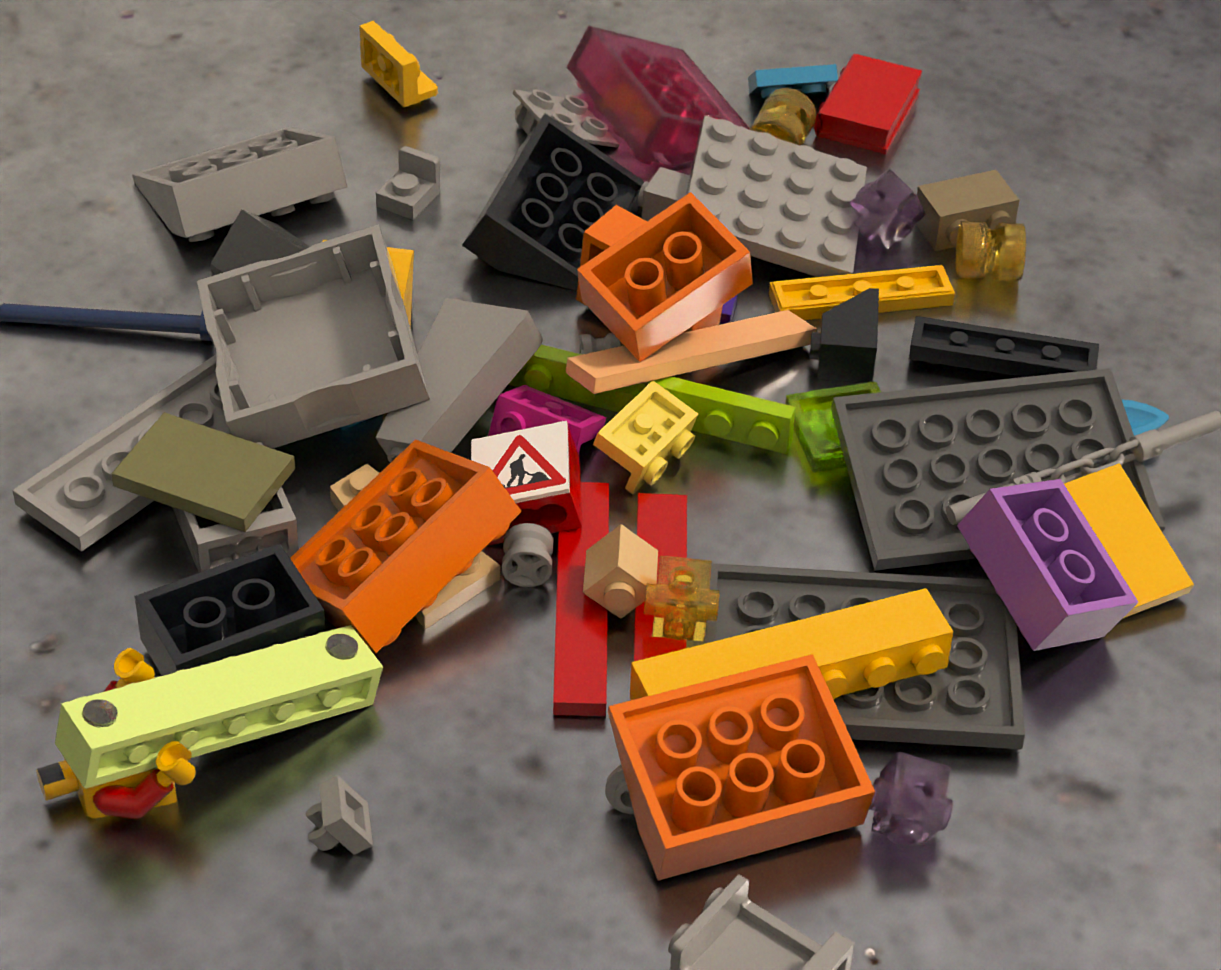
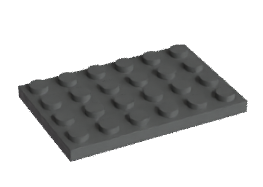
(948, 443)
(963, 705)

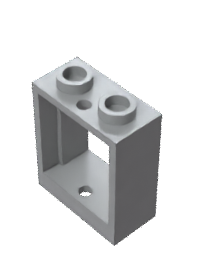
(223, 543)

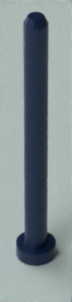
(105, 319)

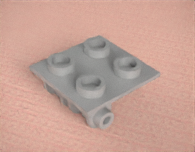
(568, 111)

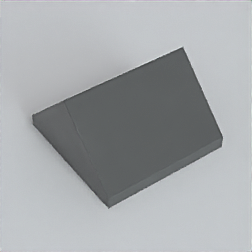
(253, 241)

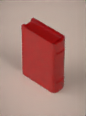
(868, 103)

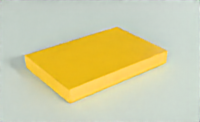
(1130, 537)

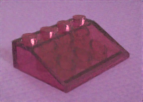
(648, 94)

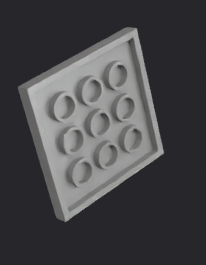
(779, 197)

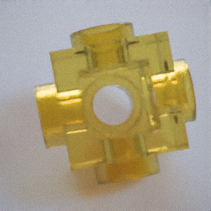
(682, 609)

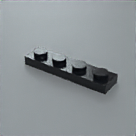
(998, 349)

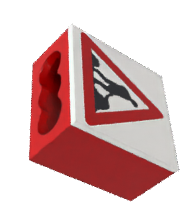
(539, 473)

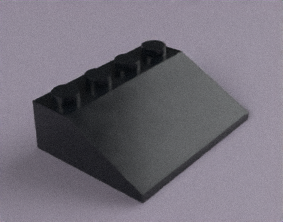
(547, 202)

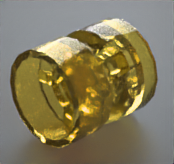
(786, 116)
(990, 251)

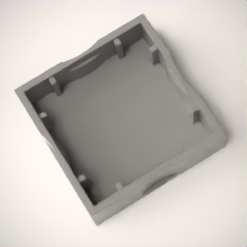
(312, 340)

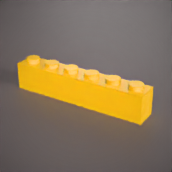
(852, 647)

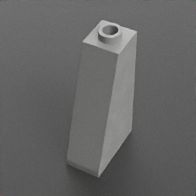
(465, 366)

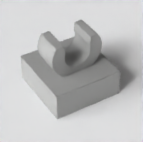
(341, 816)

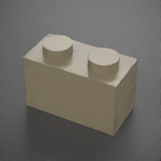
(965, 198)

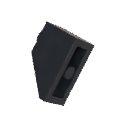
(848, 339)

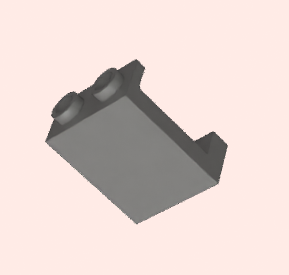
(743, 936)

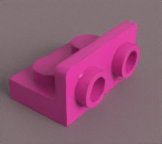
(531, 408)

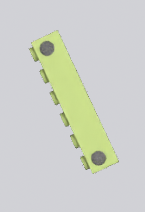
(217, 704)

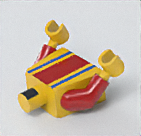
(130, 795)

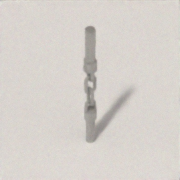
(1141, 447)

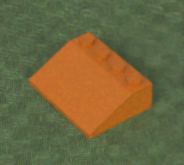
(403, 540)
(739, 766)

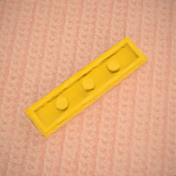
(897, 291)

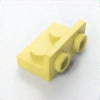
(648, 435)

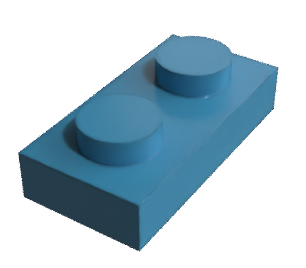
(809, 79)

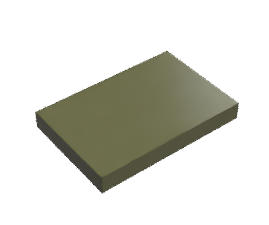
(204, 471)

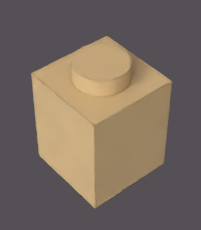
(619, 571)

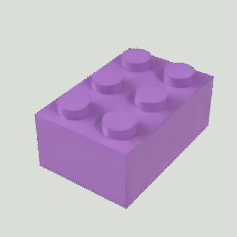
(1047, 564)

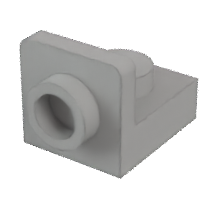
(412, 185)

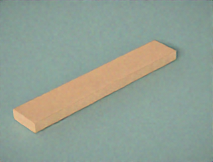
(692, 352)

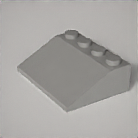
(249, 175)

